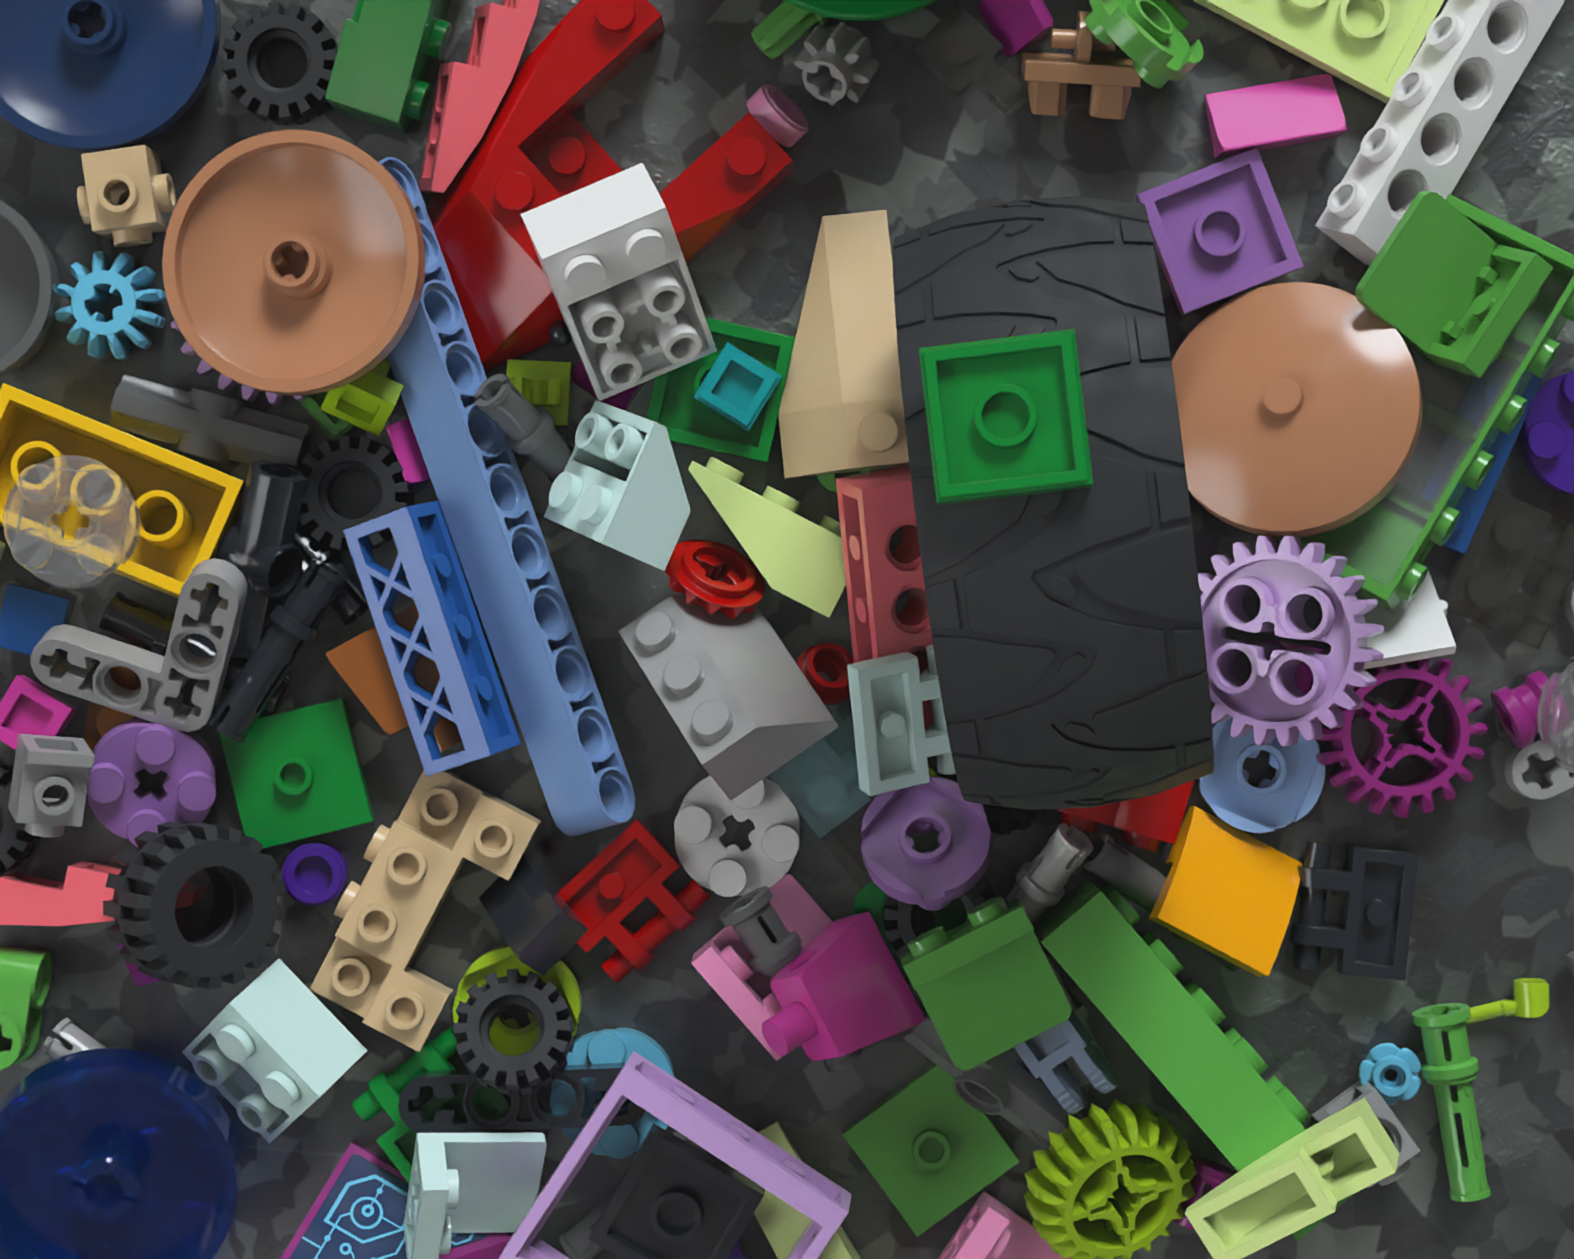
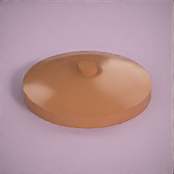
(293, 262)
(1295, 409)

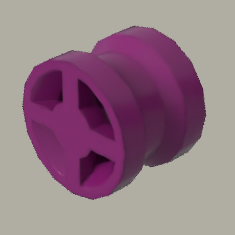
(1519, 708)

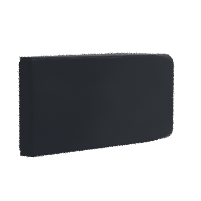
(532, 917)

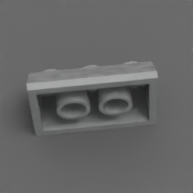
(728, 689)

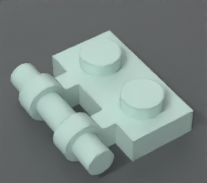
(890, 722)

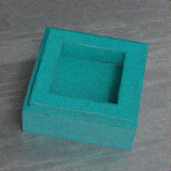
(737, 387)

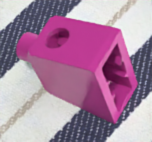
(840, 993)

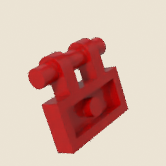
(616, 884)

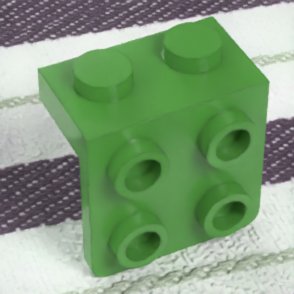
(1450, 285)
(986, 983)

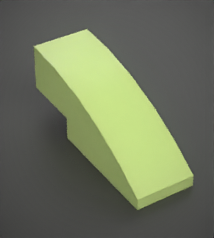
(1295, 1183)

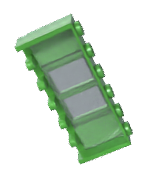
(1456, 432)

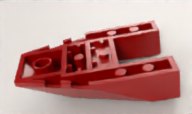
(543, 153)

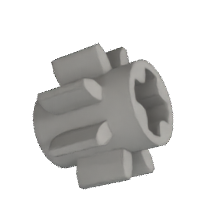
(837, 64)

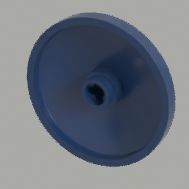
(104, 68)

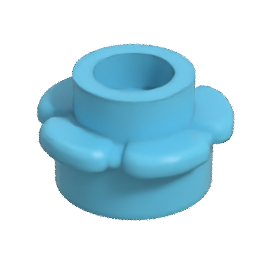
(1386, 1057)

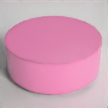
(778, 115)

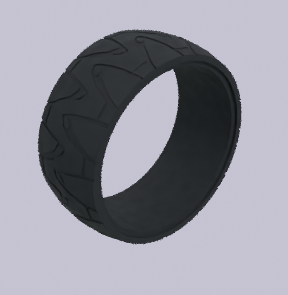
(1075, 611)

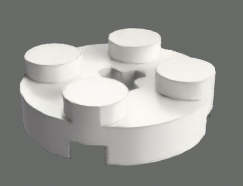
(730, 869)

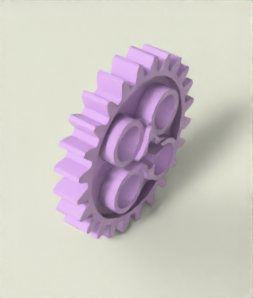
(1284, 582)

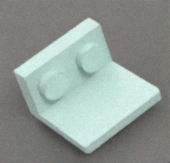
(469, 1186)

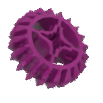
(1382, 754)

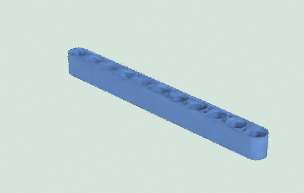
(506, 555)

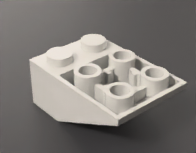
(620, 281)

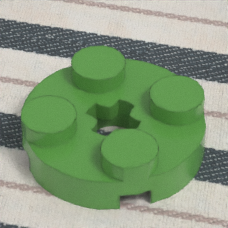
(1149, 35)

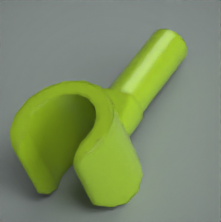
(1529, 1001)

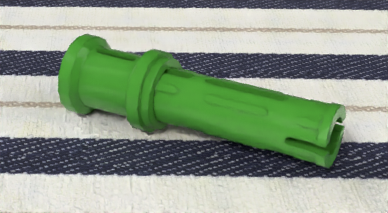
(1456, 1068)

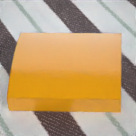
(1228, 892)

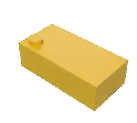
(179, 500)

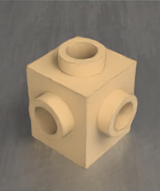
(109, 181)

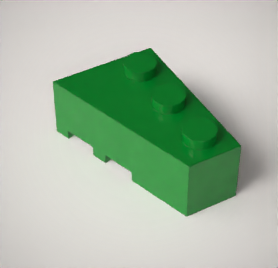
(387, 58)

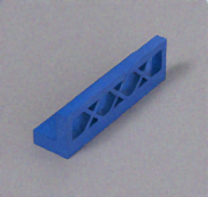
(452, 634)

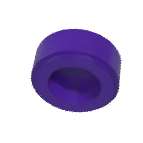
(315, 873)

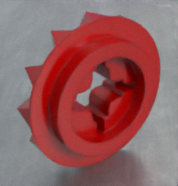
(700, 562)

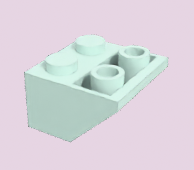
(622, 486)
(273, 1051)

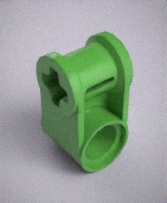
(23, 993)

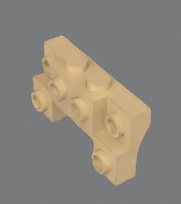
(402, 894)

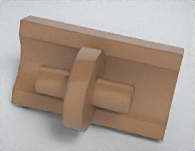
(1051, 72)

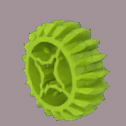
(1109, 1183)

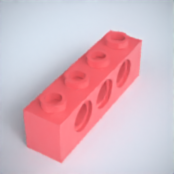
(869, 513)

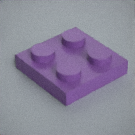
(1219, 231)

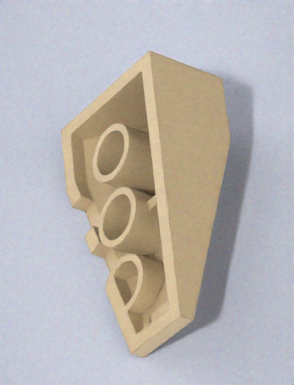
(844, 370)

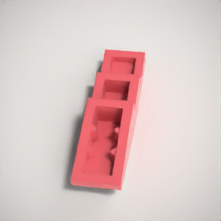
(472, 91)
(77, 901)

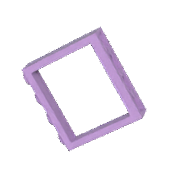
(712, 1130)

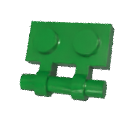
(386, 1088)

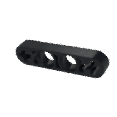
(525, 1109)

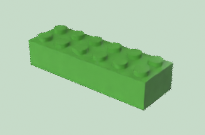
(1171, 1025)

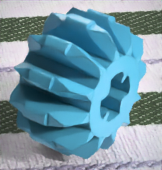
(93, 292)

